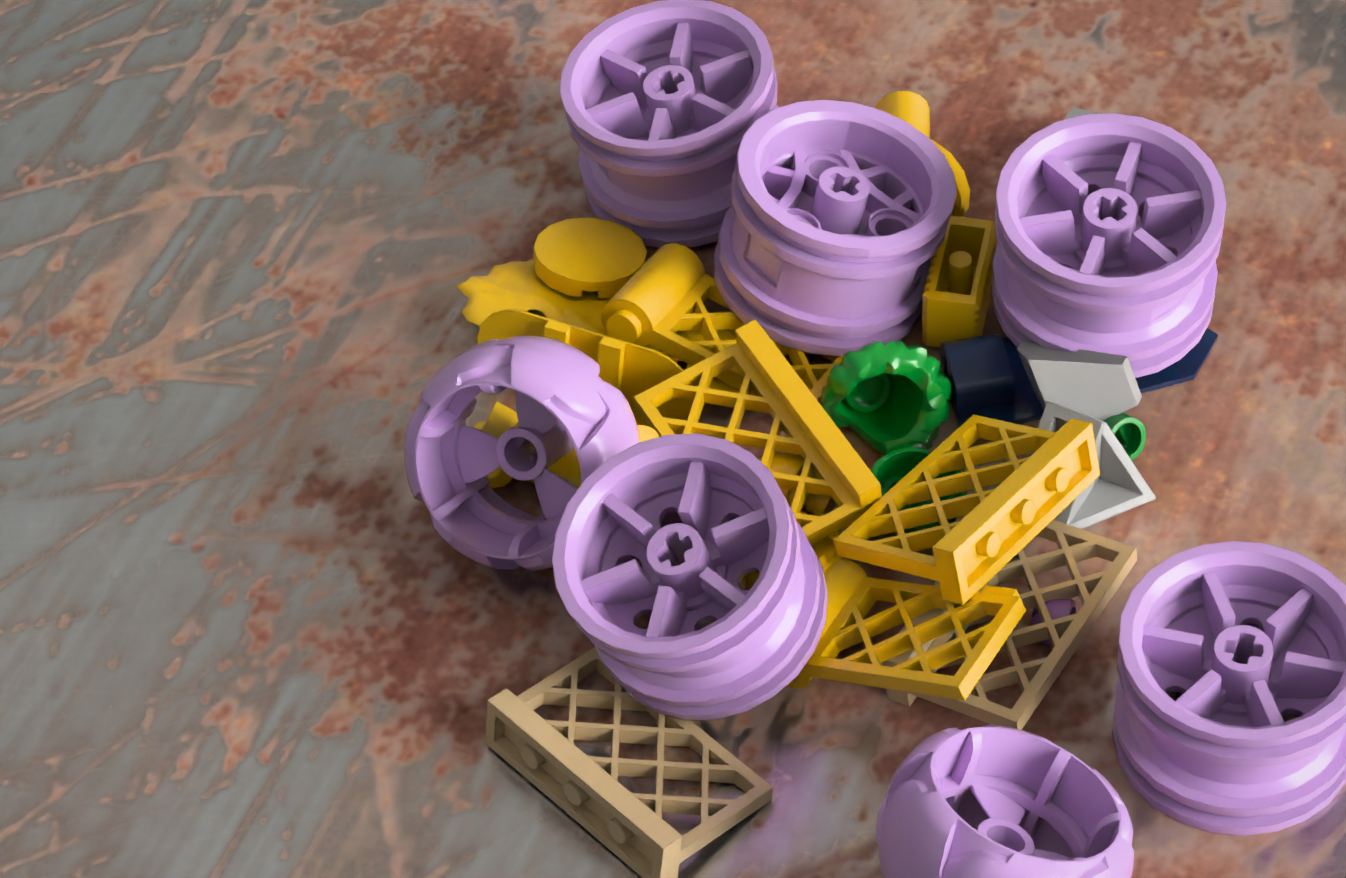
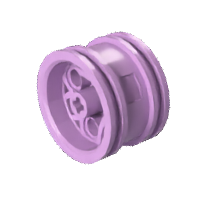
(832, 225)

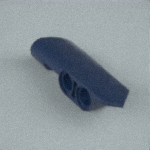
(994, 383)

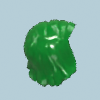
(888, 395)

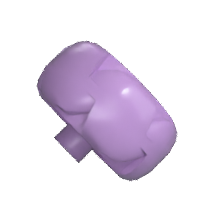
(557, 409)
(1032, 805)

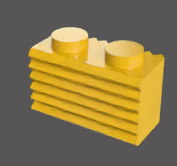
(959, 282)

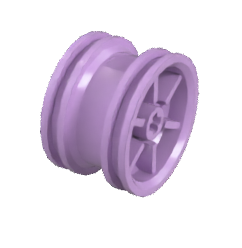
(662, 114)
(1093, 236)
(707, 638)
(1242, 644)

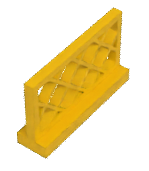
(794, 411)
(996, 520)

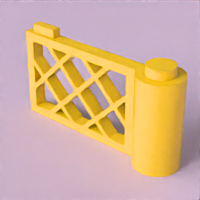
(669, 298)
(852, 597)

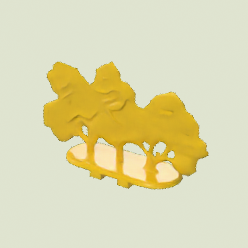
(510, 290)

